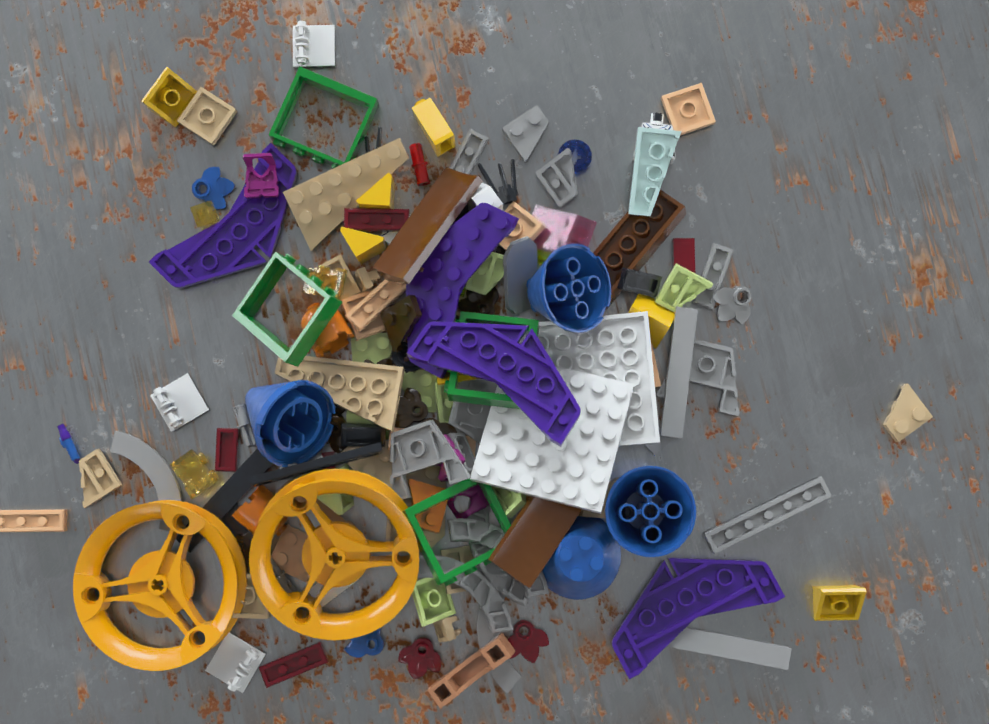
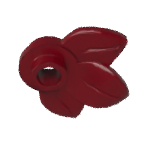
(529, 643)
(418, 660)

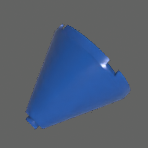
(290, 420)

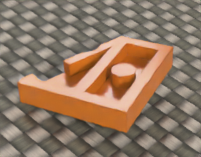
(431, 519)

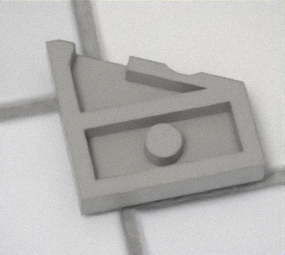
(526, 131)
(559, 178)

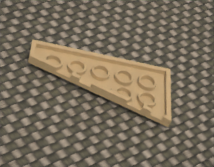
(321, 200)
(356, 386)

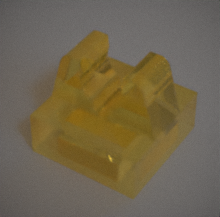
(204, 213)

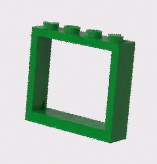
(335, 88)
(260, 291)
(480, 397)
(423, 544)

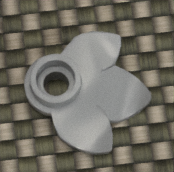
(731, 306)

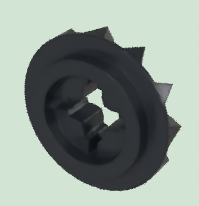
(398, 359)

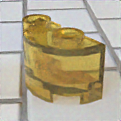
(332, 279)
(194, 473)

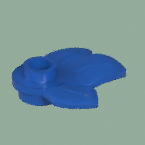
(216, 187)
(360, 646)

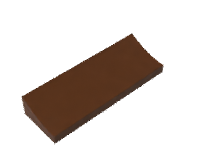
(426, 225)
(638, 238)
(533, 539)

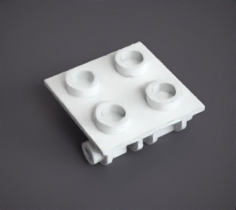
(313, 45)
(179, 402)
(235, 662)

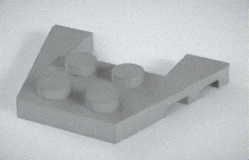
(713, 367)
(471, 417)
(418, 449)

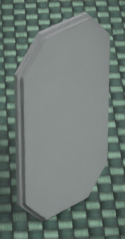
(518, 267)

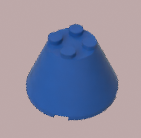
(571, 288)
(650, 511)
(584, 560)

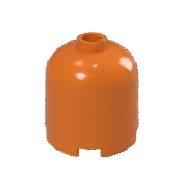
(333, 337)
(250, 513)

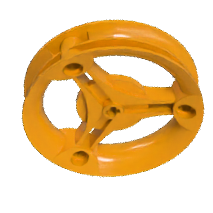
(324, 566)
(145, 589)

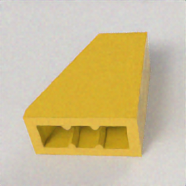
(434, 126)

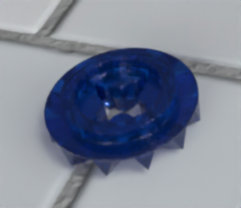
(582, 151)

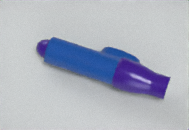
(66, 442)

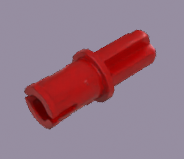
(419, 164)

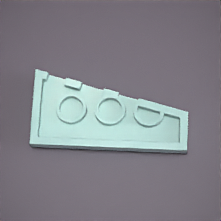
(651, 161)

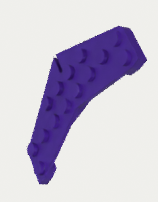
(232, 242)
(453, 264)
(518, 369)
(673, 603)

